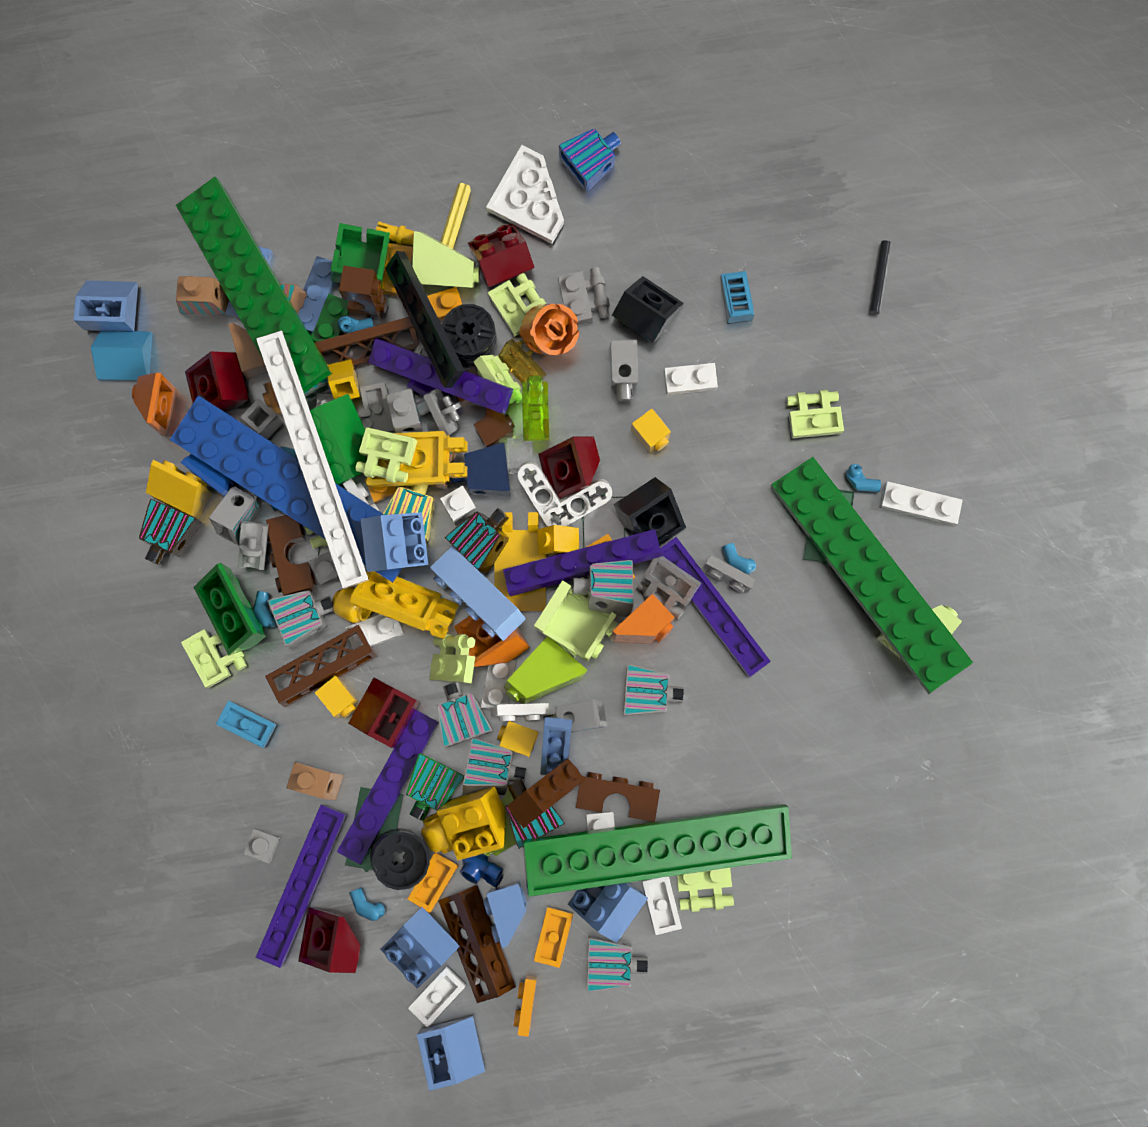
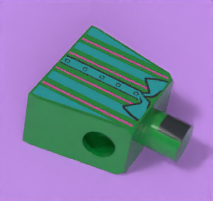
(431, 785)

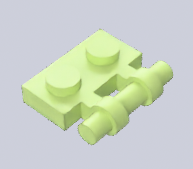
(509, 303)
(493, 369)
(815, 421)
(389, 447)
(208, 661)
(452, 667)
(705, 880)

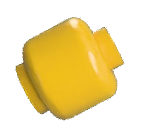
(347, 610)
(435, 835)

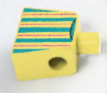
(413, 501)

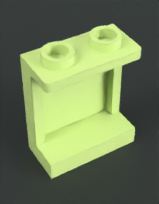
(574, 624)

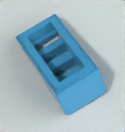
(737, 315)

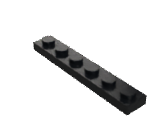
(424, 320)

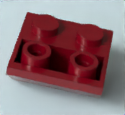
(501, 254)
(383, 713)

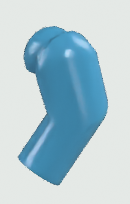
(349, 324)
(859, 481)
(738, 562)
(261, 611)
(364, 908)

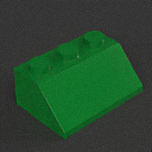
(340, 436)
(229, 610)

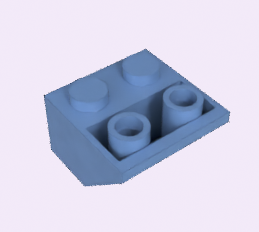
(106, 306)
(394, 541)
(609, 907)
(508, 908)
(419, 947)
(450, 1052)

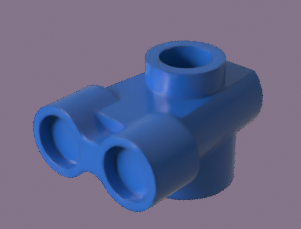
(479, 867)

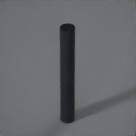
(880, 277)

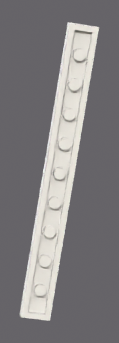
(312, 460)

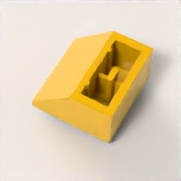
(177, 489)
(474, 823)

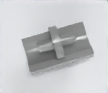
(442, 411)
(253, 545)

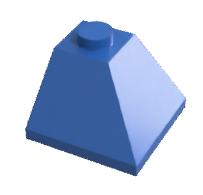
(208, 474)

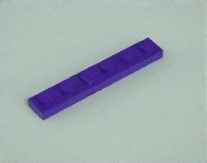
(419, 368)
(577, 562)
(718, 613)
(387, 787)
(301, 886)

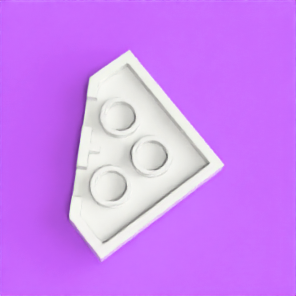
(528, 197)

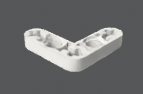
(554, 504)

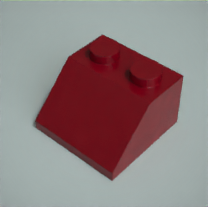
(218, 380)

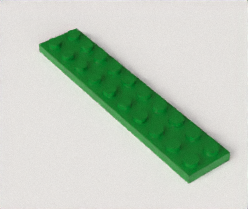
(249, 278)
(871, 575)
(656, 849)

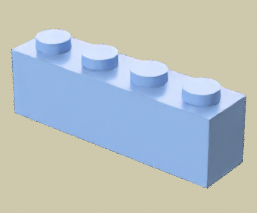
(478, 593)

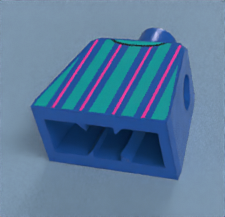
(589, 156)

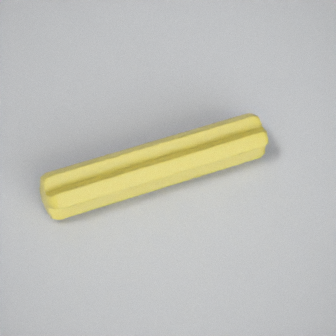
(455, 214)

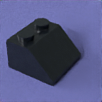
(647, 309)
(649, 509)

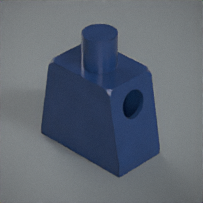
(487, 471)

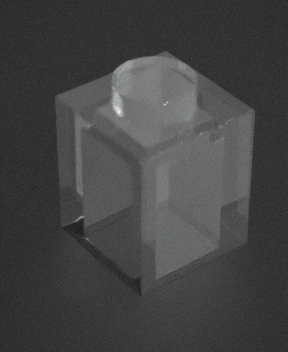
(518, 452)

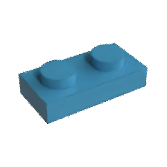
(246, 724)

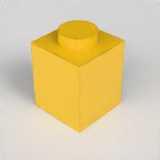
(343, 379)
(651, 431)
(557, 540)
(337, 698)
(517, 738)

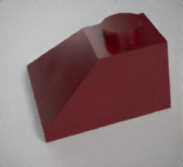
(570, 464)
(328, 943)

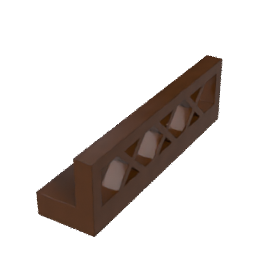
(367, 334)
(319, 677)
(480, 943)

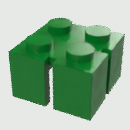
(359, 254)

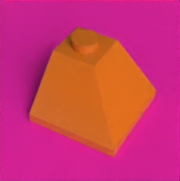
(154, 400)
(488, 649)

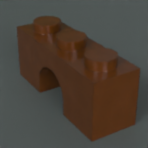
(363, 293)
(494, 426)
(283, 535)
(545, 793)
(641, 798)

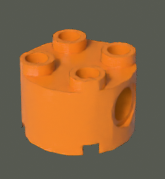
(550, 329)

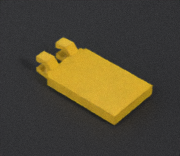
(430, 460)
(520, 550)
(406, 603)

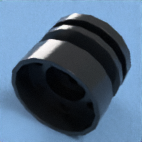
(467, 346)
(396, 874)

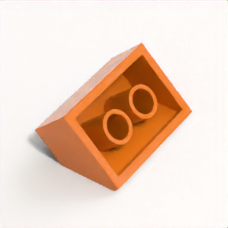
(645, 624)

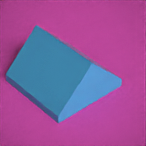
(122, 355)

